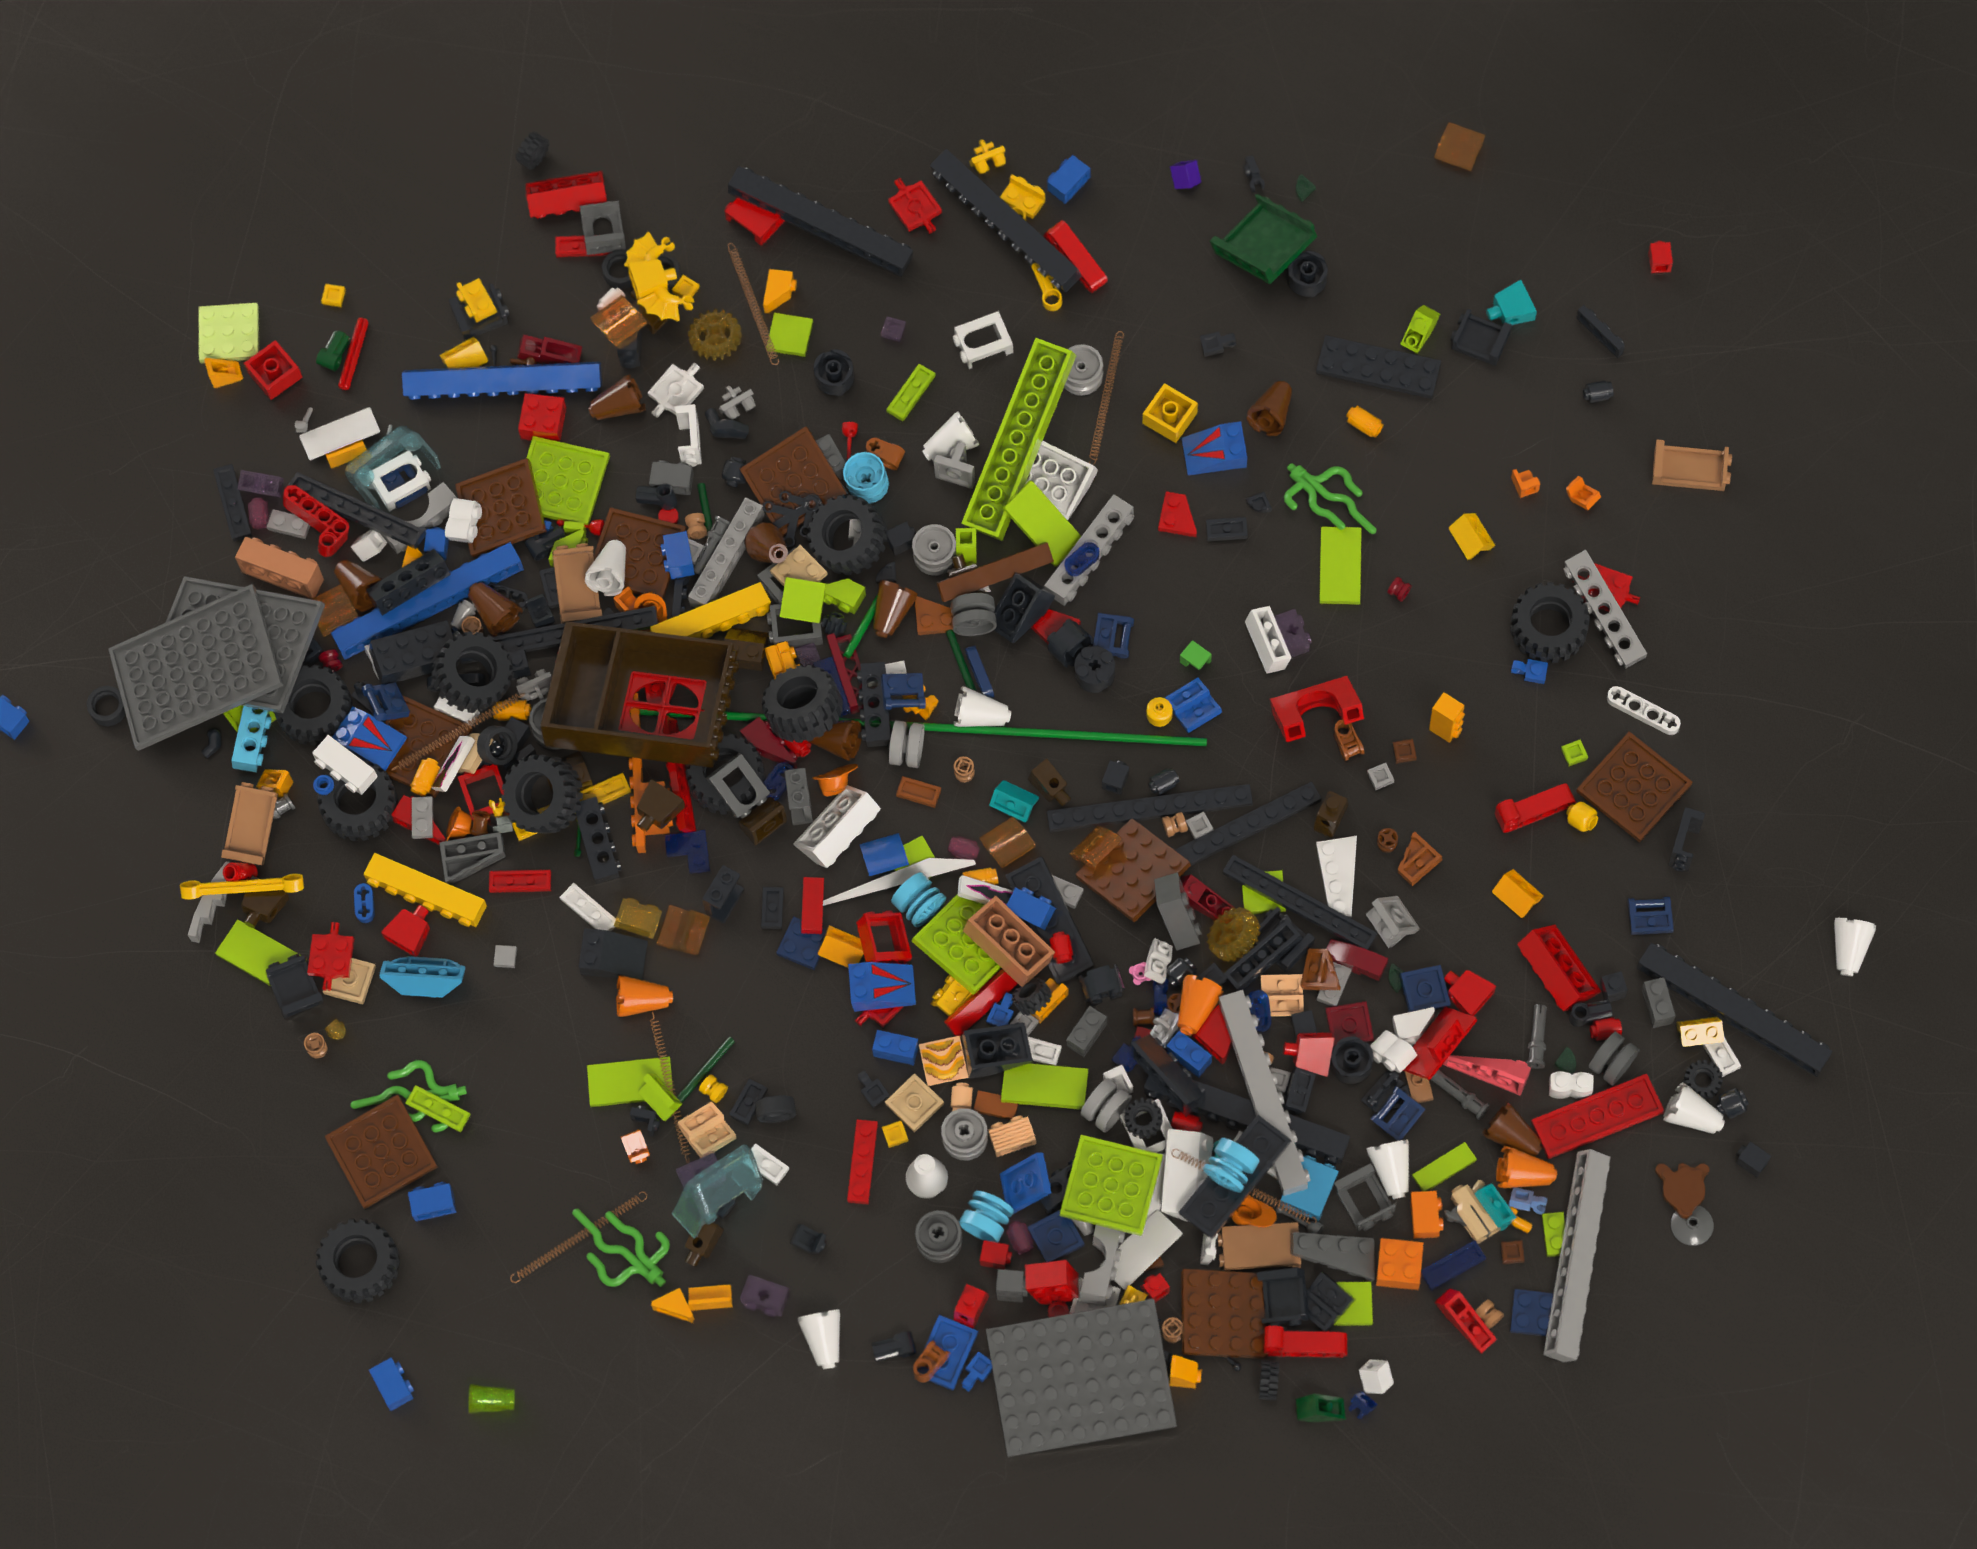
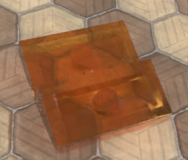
(1459, 146)
(618, 320)
(337, 610)
(1007, 842)
(1096, 846)
(683, 930)

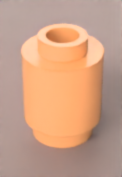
(961, 1096)

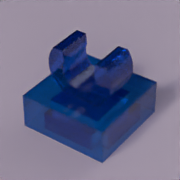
(1364, 1403)

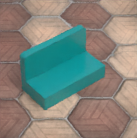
(1013, 800)
(1495, 1206)

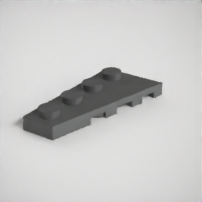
(1337, 1252)

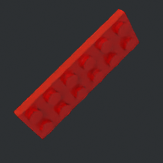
(1597, 1116)

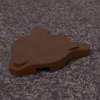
(1684, 1187)

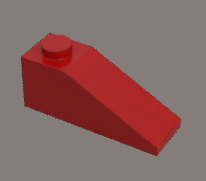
(403, 816)
(1465, 1319)

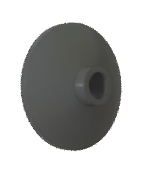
(1690, 1234)

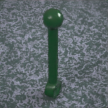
(577, 852)

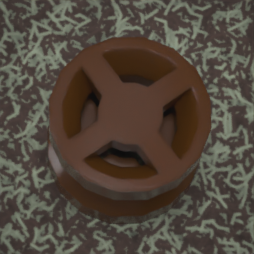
(1387, 835)
(1174, 1000)

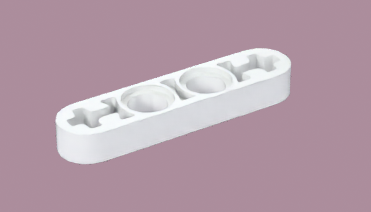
(1641, 713)

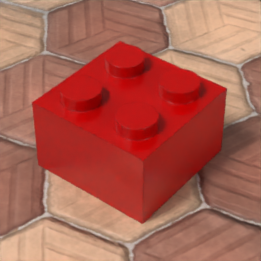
(273, 370)
(542, 417)
(1052, 1281)

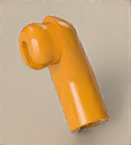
(1520, 1223)

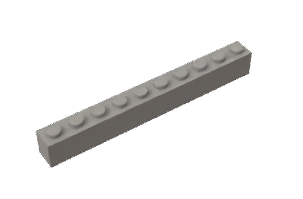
(1261, 1086)
(1577, 1256)

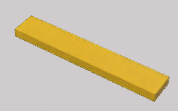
(604, 791)

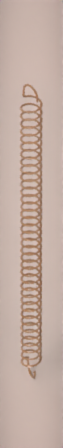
(752, 303)
(1106, 398)
(456, 729)
(668, 1083)
(1257, 1195)
(576, 1240)

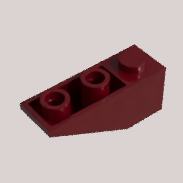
(768, 745)
(1203, 898)

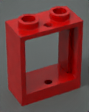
(484, 772)
(898, 933)

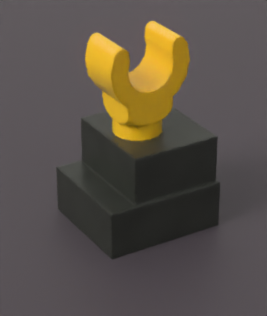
(499, 820)

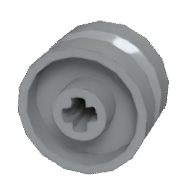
(1086, 371)
(933, 549)
(903, 744)
(1106, 1105)
(966, 1146)

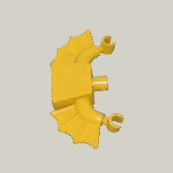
(651, 280)

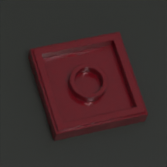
(1350, 1021)

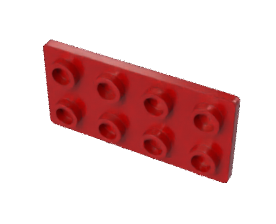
(1439, 1042)

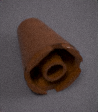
(618, 400)
(1271, 409)
(766, 543)
(355, 582)
(891, 607)
(494, 609)
(841, 739)
(1511, 1130)

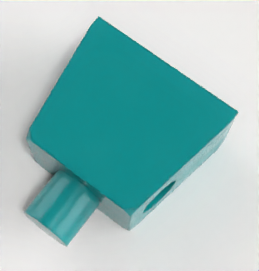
(1512, 305)

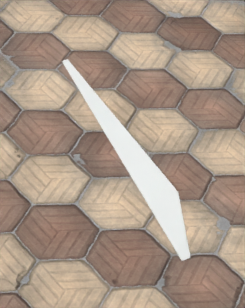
(928, 867)

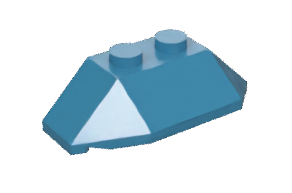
(422, 975)

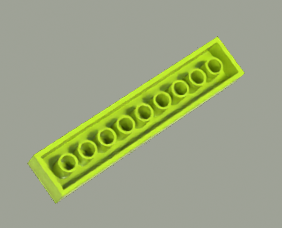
(1019, 437)

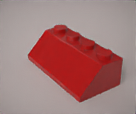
(565, 194)
(1558, 967)

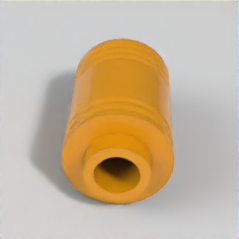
(1364, 421)
(519, 710)
(425, 777)
(986, 875)

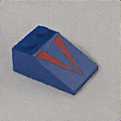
(1215, 449)
(369, 738)
(881, 985)

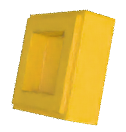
(685, 286)
(333, 295)
(895, 1134)

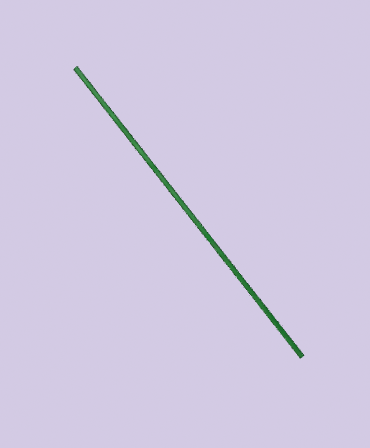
(998, 730)

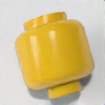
(1159, 711)
(1582, 816)

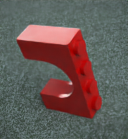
(1335, 694)

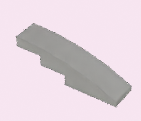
(206, 909)

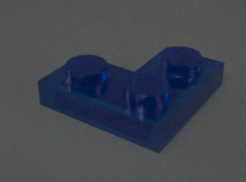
(691, 844)

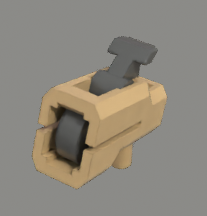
(1471, 1213)

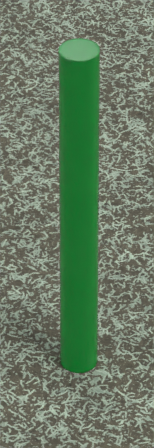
(861, 629)

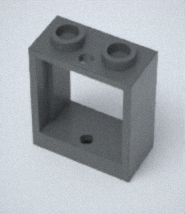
(795, 640)

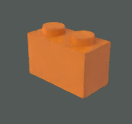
(1425, 1214)

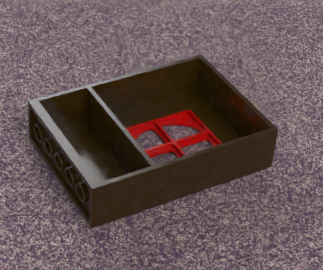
(605, 668)

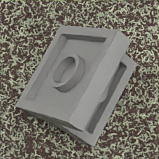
(955, 468)
(1391, 920)

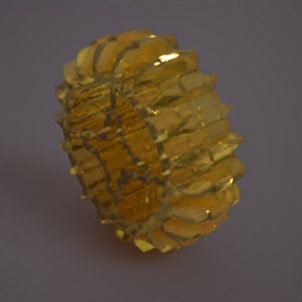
(714, 324)
(1233, 934)

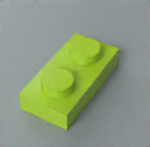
(1553, 1232)

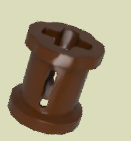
(480, 823)
(1143, 1016)

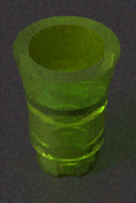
(490, 1399)

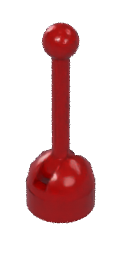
(849, 430)
(595, 526)

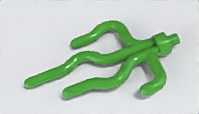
(1311, 483)
(447, 1093)
(641, 1265)

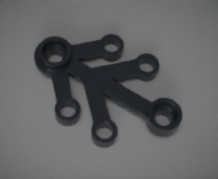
(791, 515)

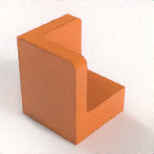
(1525, 483)
(625, 600)

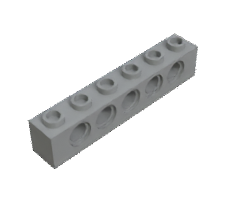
(1114, 508)
(726, 554)
(1583, 562)

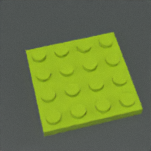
(567, 478)
(953, 949)
(1111, 1185)

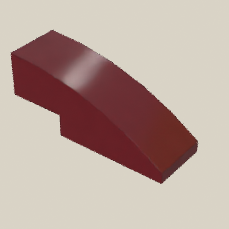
(548, 350)
(1358, 959)

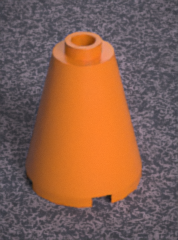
(640, 996)
(1197, 1003)
(1523, 1170)

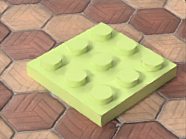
(229, 332)

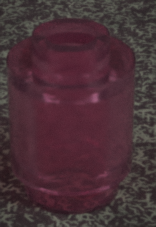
(258, 513)
(963, 848)
(1020, 1237)

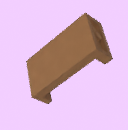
(1691, 467)
(574, 596)
(250, 824)
(1257, 1247)

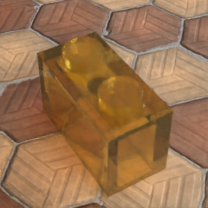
(638, 917)

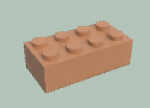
(279, 567)
(1008, 941)

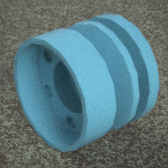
(864, 468)
(918, 899)
(1229, 1168)
(987, 1213)

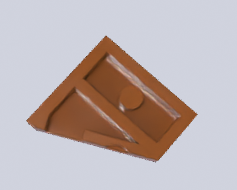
(932, 617)
(1418, 859)
(1319, 971)

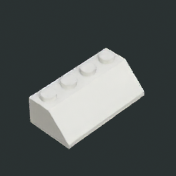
(837, 826)
(1179, 1177)

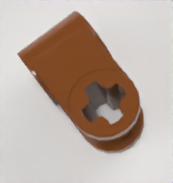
(888, 453)
(1348, 743)
(931, 1358)

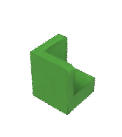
(1195, 655)

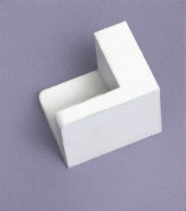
(368, 545)
(1120, 1077)
(1376, 1376)

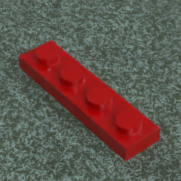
(862, 1162)

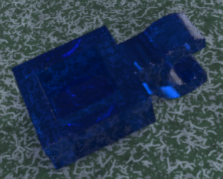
(1160, 999)
(1124, 1057)

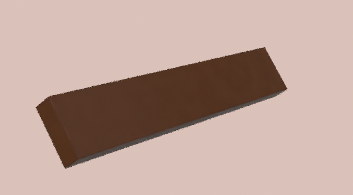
(995, 572)

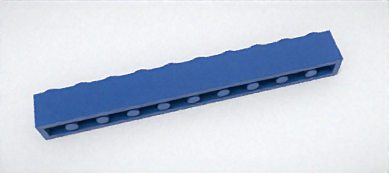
(502, 379)
(453, 589)

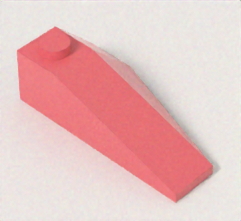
(1499, 1072)

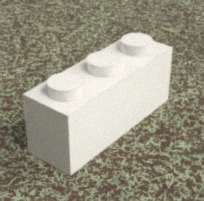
(1268, 639)
(344, 765)

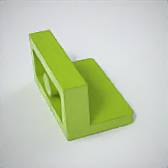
(659, 1096)

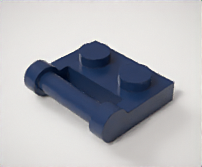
(394, 480)
(1106, 633)
(903, 685)
(391, 699)
(1652, 921)
(1404, 1117)

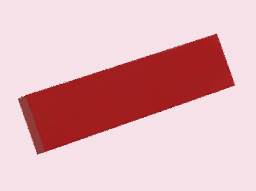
(980, 1003)

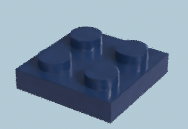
(799, 946)
(1425, 989)
(1055, 1237)
(1531, 1312)

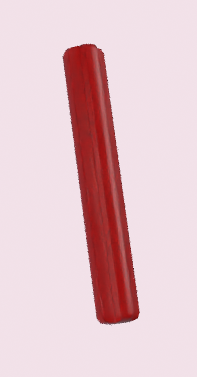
(353, 353)

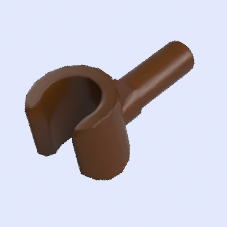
(529, 361)

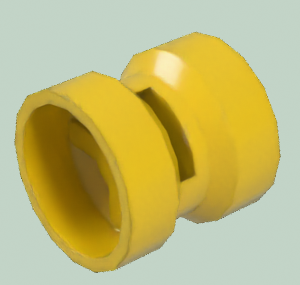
(713, 1088)

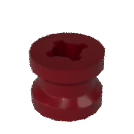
(1399, 589)
(330, 659)

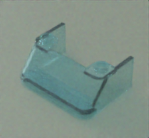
(360, 469)
(717, 1187)

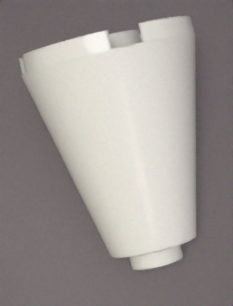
(948, 436)
(608, 570)
(979, 710)
(1852, 943)
(1692, 1111)
(1392, 1166)
(926, 1176)
(822, 1336)

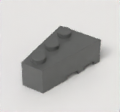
(470, 855)
(1176, 911)

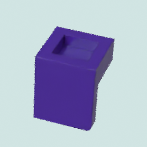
(1185, 174)

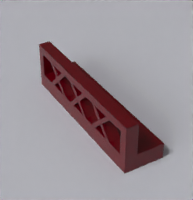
(843, 671)

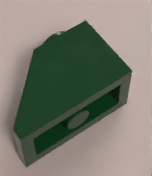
(1320, 1408)

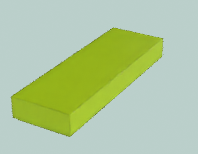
(911, 392)
(438, 1108)
(1444, 1167)

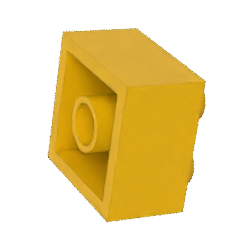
(1170, 413)

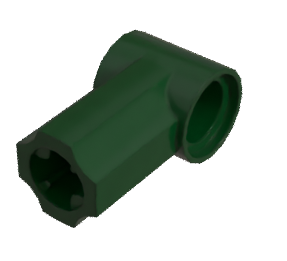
(331, 355)

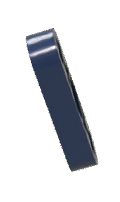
(979, 671)

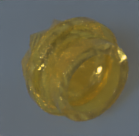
(336, 1030)

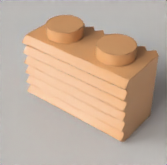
(1011, 1136)

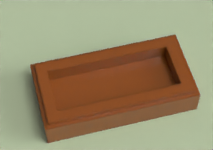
(918, 791)
(991, 1105)

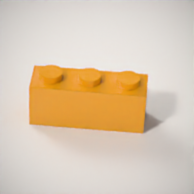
(1447, 717)

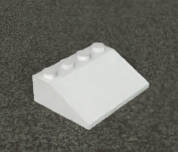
(1061, 477)

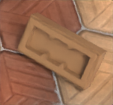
(1419, 1088)

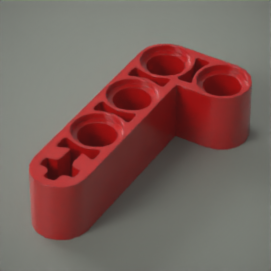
(1070, 246)
(296, 500)
(1534, 808)
(1304, 1343)

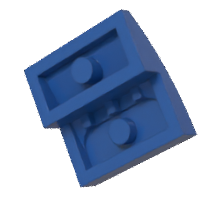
(1193, 705)
(884, 854)

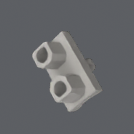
(745, 399)
(536, 687)
(1165, 1026)

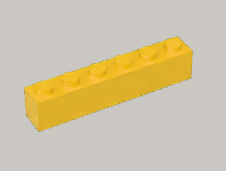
(719, 614)
(424, 890)

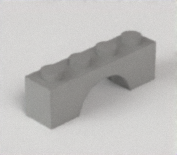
(439, 508)
(1096, 1284)

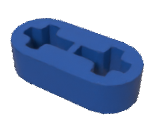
(359, 903)

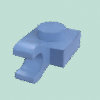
(1524, 1199)

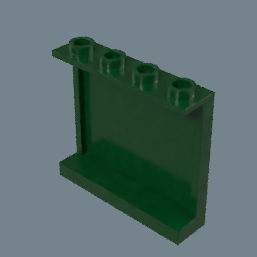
(1265, 240)

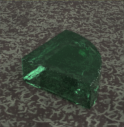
(1304, 187)
(1394, 978)
(1567, 1061)

